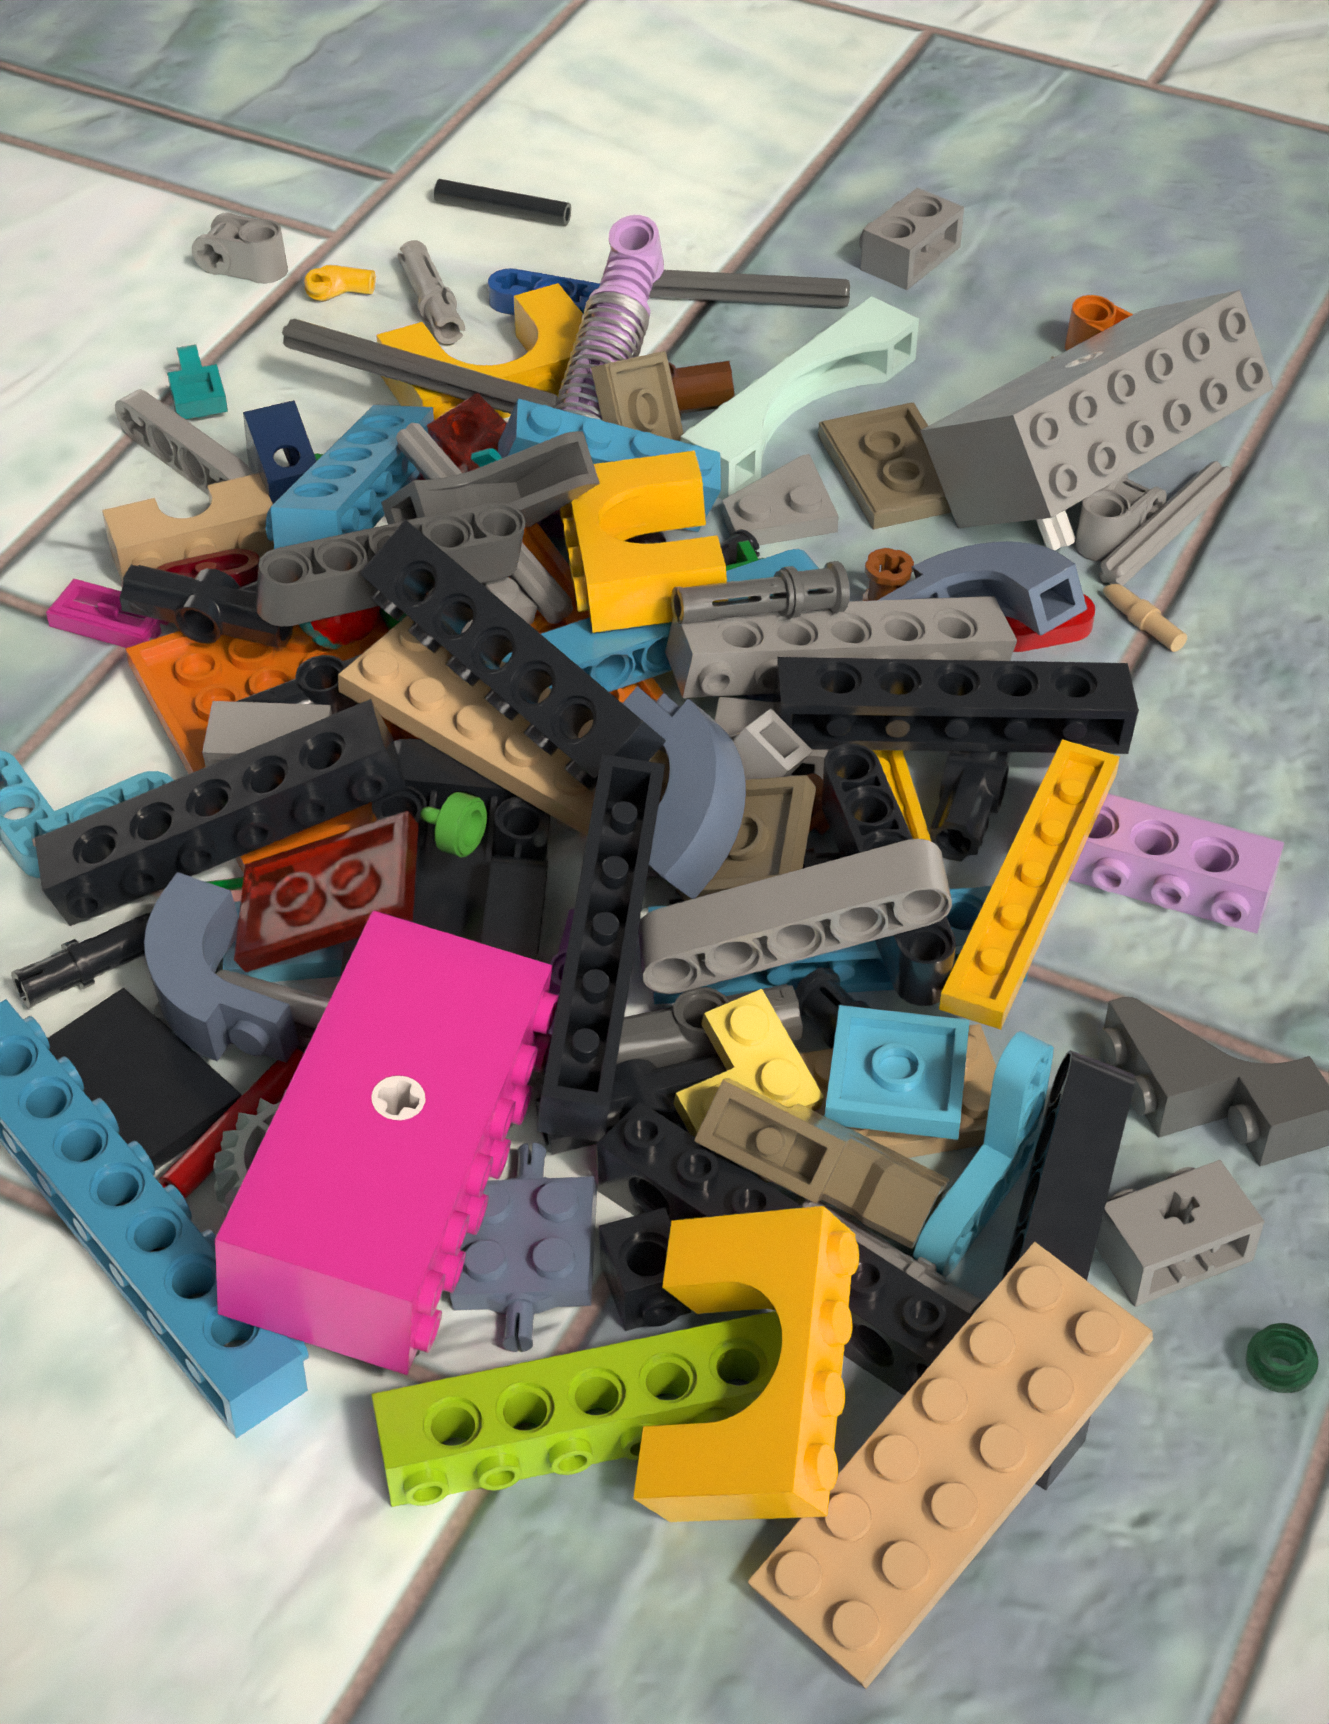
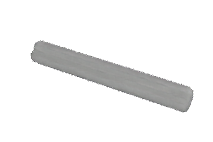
(1165, 524)

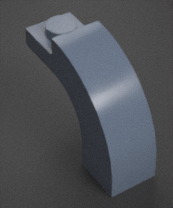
(1025, 578)
(703, 792)
(183, 946)

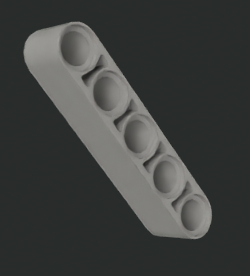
(794, 916)

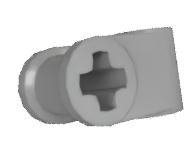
(242, 249)
(1114, 515)

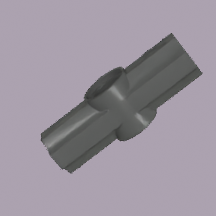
(677, 1032)

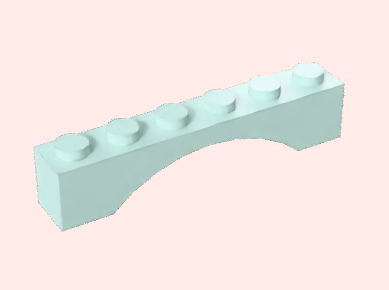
(856, 350)

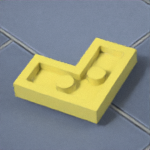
(755, 1055)

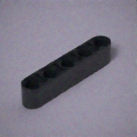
(867, 817)
(1073, 1162)

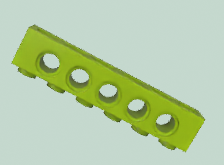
(555, 1396)

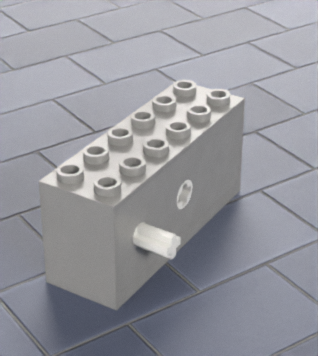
(1096, 414)

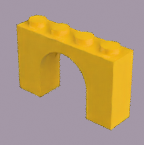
(544, 326)
(629, 581)
(780, 1448)

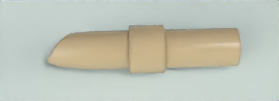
(1145, 616)

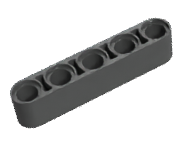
(324, 574)

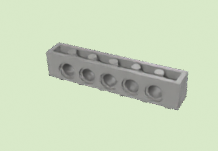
(742, 651)

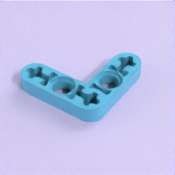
(22, 792)
(1008, 1146)

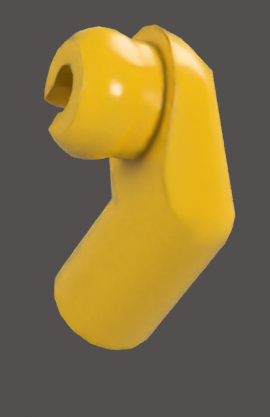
(335, 280)

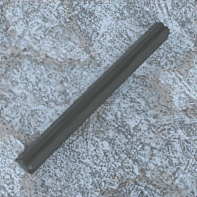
(409, 367)

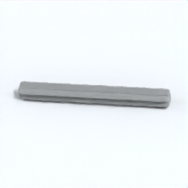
(530, 574)

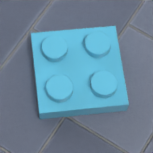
(898, 1072)

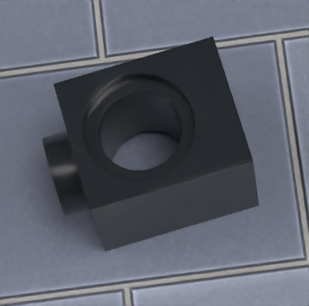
(635, 1248)

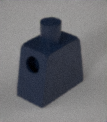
(275, 429)

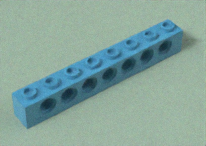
(49, 1133)

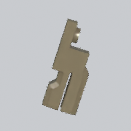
(822, 1161)

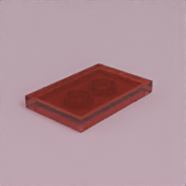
(326, 891)

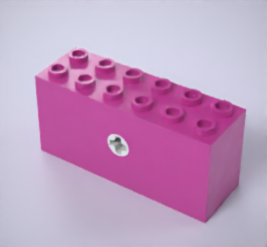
(386, 1144)

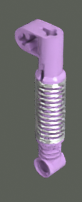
(615, 319)

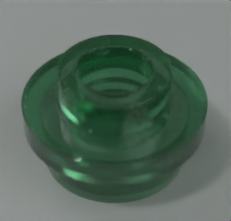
(1286, 1343)

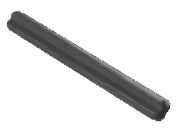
(752, 288)

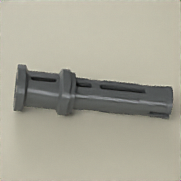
(788, 597)

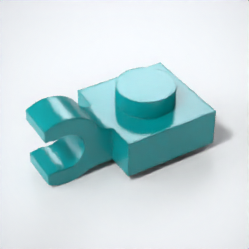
(194, 388)

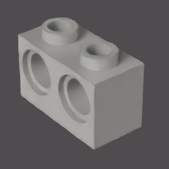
(911, 238)

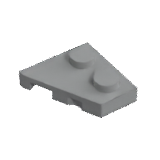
(783, 505)

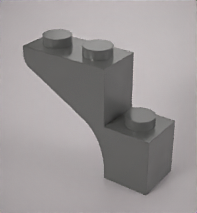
(531, 480)
(1189, 1083)

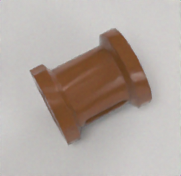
(894, 573)

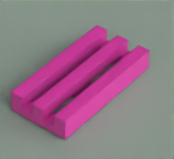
(102, 621)

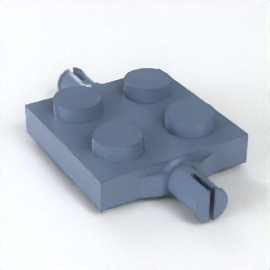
(530, 1248)

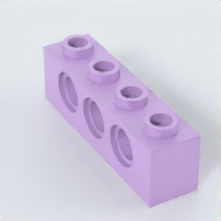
(1180, 863)

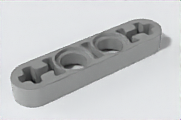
(177, 441)

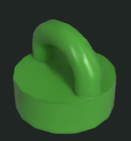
(458, 823)

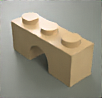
(149, 538)

